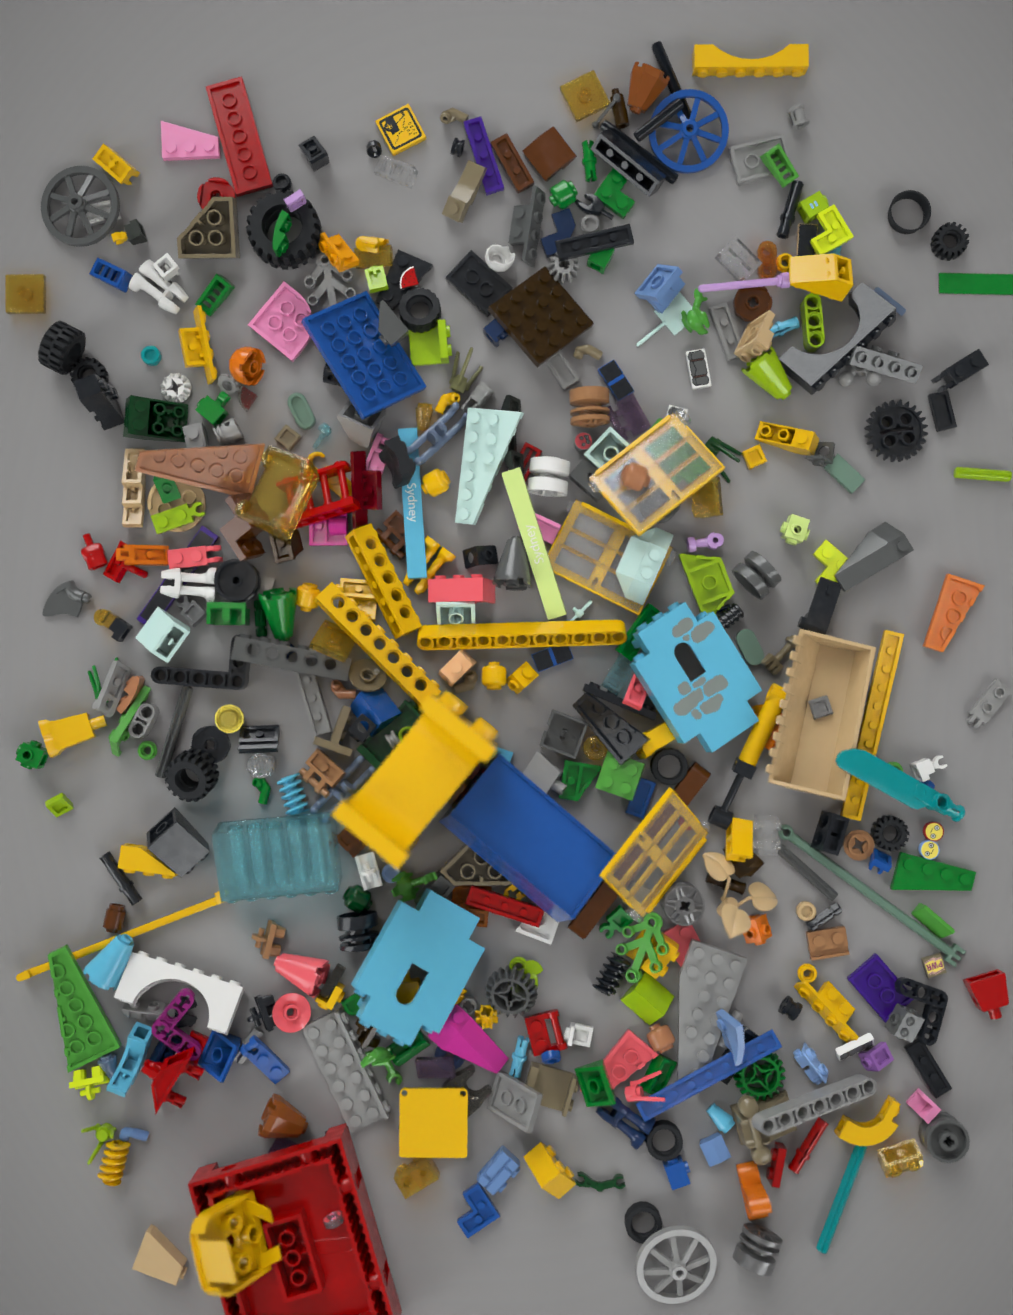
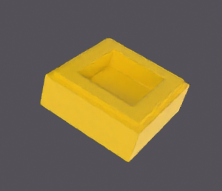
(754, 456)

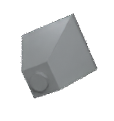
(358, 430)

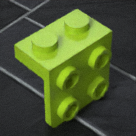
(431, 346)

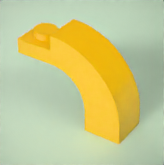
(871, 1131)

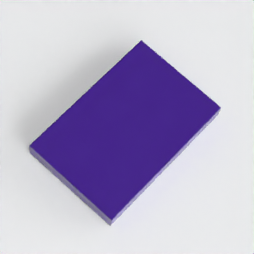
(876, 986)

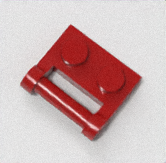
(539, 1034)

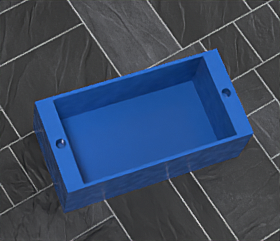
(529, 839)

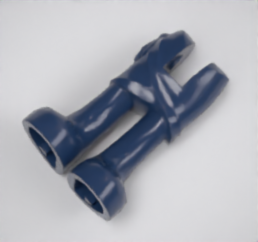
(619, 1112)

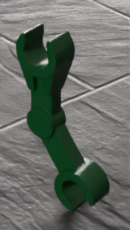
(599, 1185)

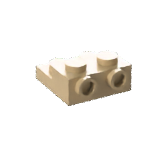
(756, 337)

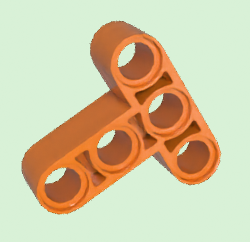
(754, 1195)

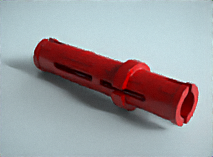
(803, 1153)

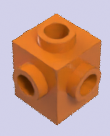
(759, 930)

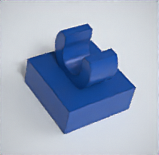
(880, 860)

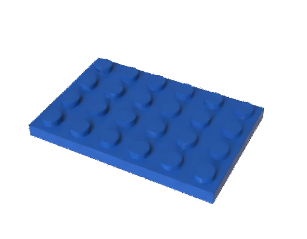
(365, 368)

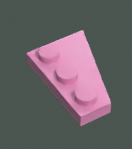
(187, 144)

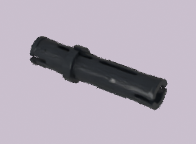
(788, 216)
(125, 885)

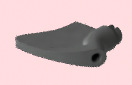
(66, 600)

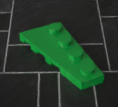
(925, 874)

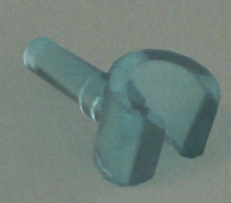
(325, 431)

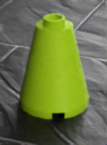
(769, 374)

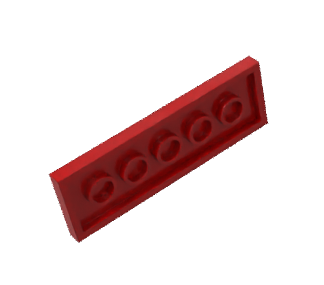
(239, 136)

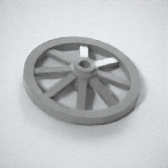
(676, 1266)

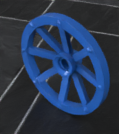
(691, 136)

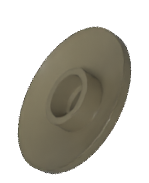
(367, 669)

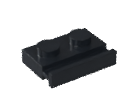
(259, 739)

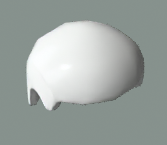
(499, 258)

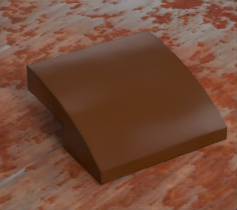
(549, 153)

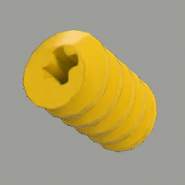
(114, 1162)

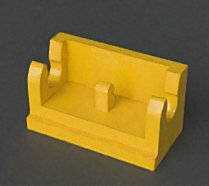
(115, 164)
(739, 840)

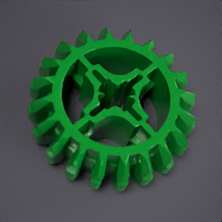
(766, 1070)

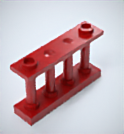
(330, 509)

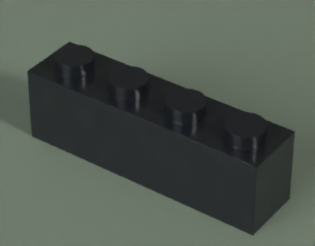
(628, 162)

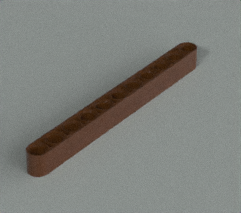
(604, 895)

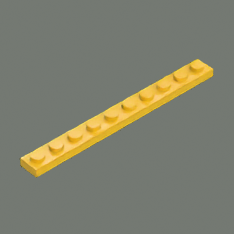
(874, 717)

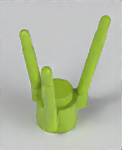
(103, 1133)

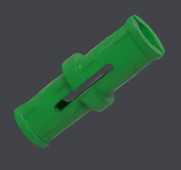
(589, 161)

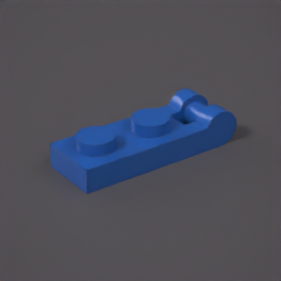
(264, 1059)

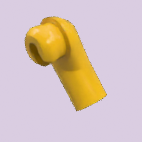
(446, 400)

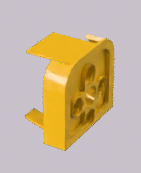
(228, 1269)

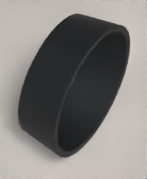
(917, 197)

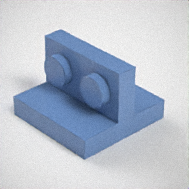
(661, 286)

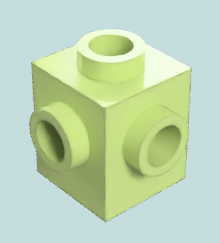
(798, 524)

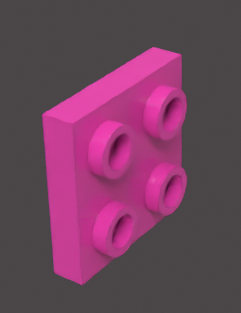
(329, 532)

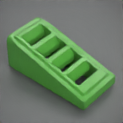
(770, 164)

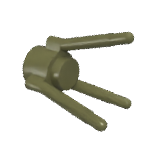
(459, 382)

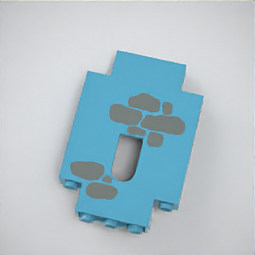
(714, 703)

